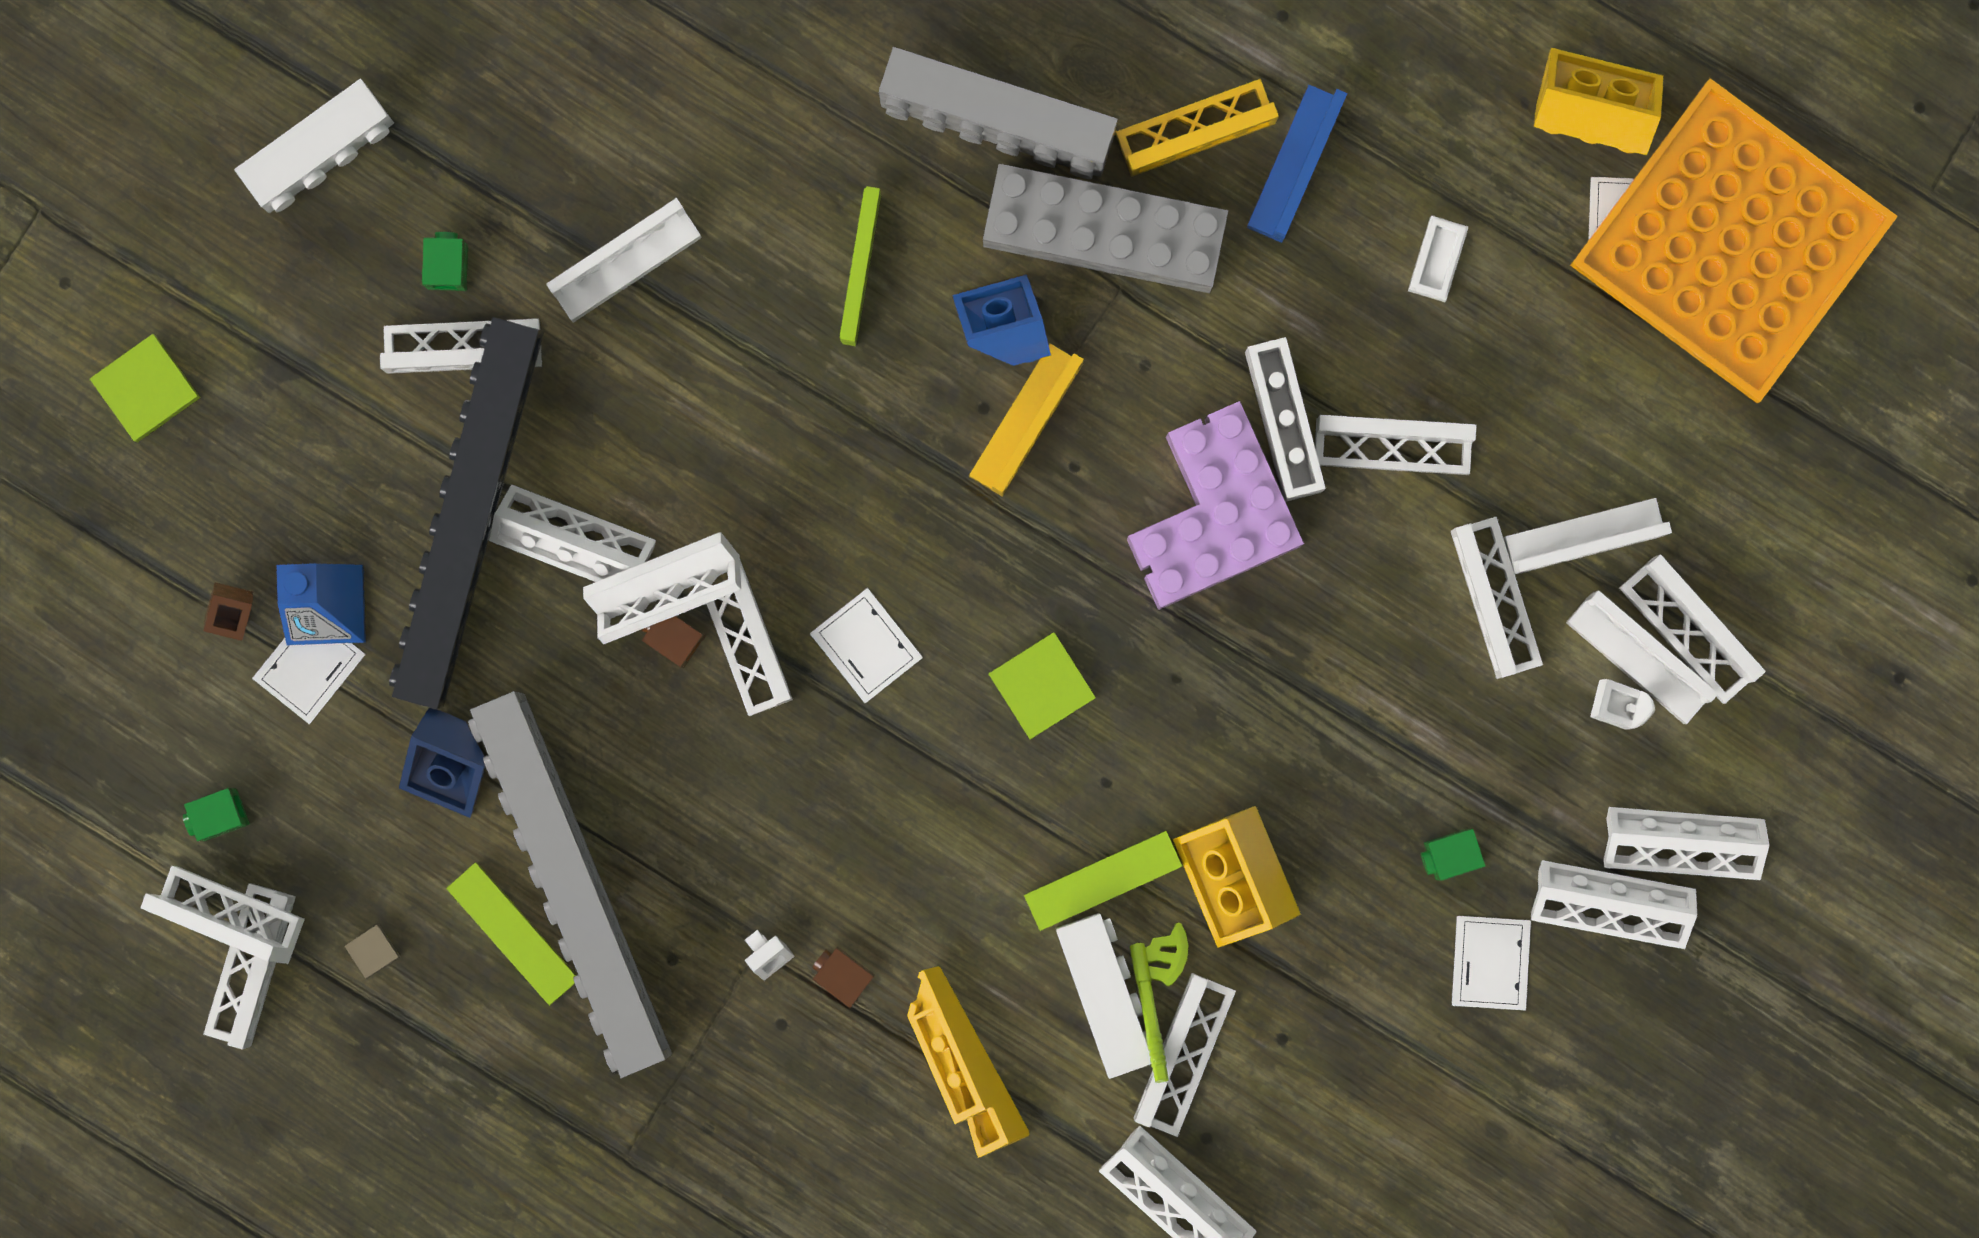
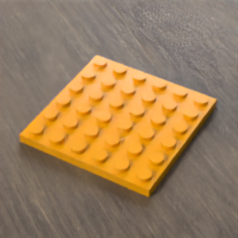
(1733, 240)

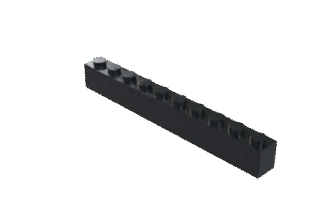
(467, 513)

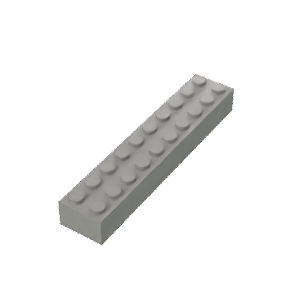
(571, 884)

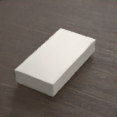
(1438, 258)

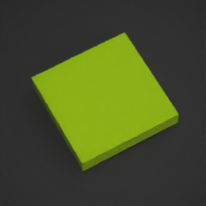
(144, 388)
(1042, 685)

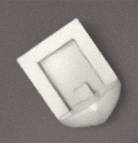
(1621, 705)

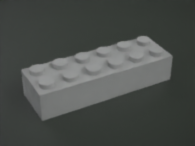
(996, 113)
(1104, 228)

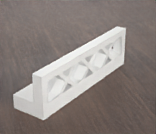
(624, 260)
(439, 359)
(1398, 430)
(1586, 536)
(565, 545)
(664, 581)
(1484, 602)
(1702, 618)
(761, 642)
(1641, 657)
(1688, 836)
(1617, 898)
(215, 926)
(258, 976)
(1172, 1046)
(1181, 1191)

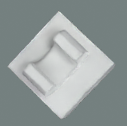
(767, 955)

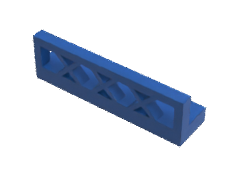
(1296, 162)

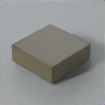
(372, 951)

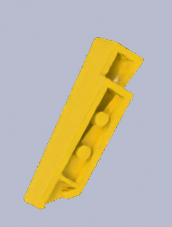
(963, 1066)

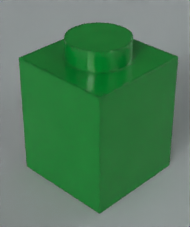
(445, 262)
(215, 815)
(1452, 855)

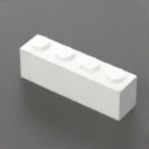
(314, 147)
(1285, 419)
(1104, 994)

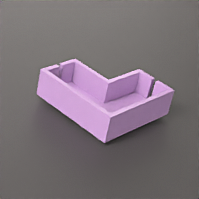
(1236, 516)

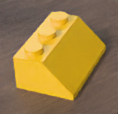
(1599, 102)
(1236, 877)

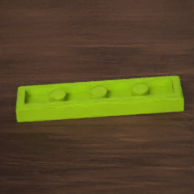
(860, 266)
(1103, 880)
(512, 933)

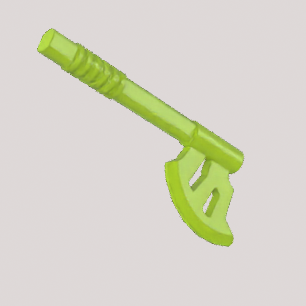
(1145, 974)

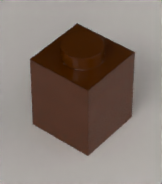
(228, 611)
(673, 640)
(841, 975)

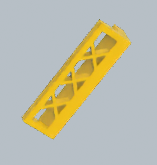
(1200, 139)
(1026, 420)

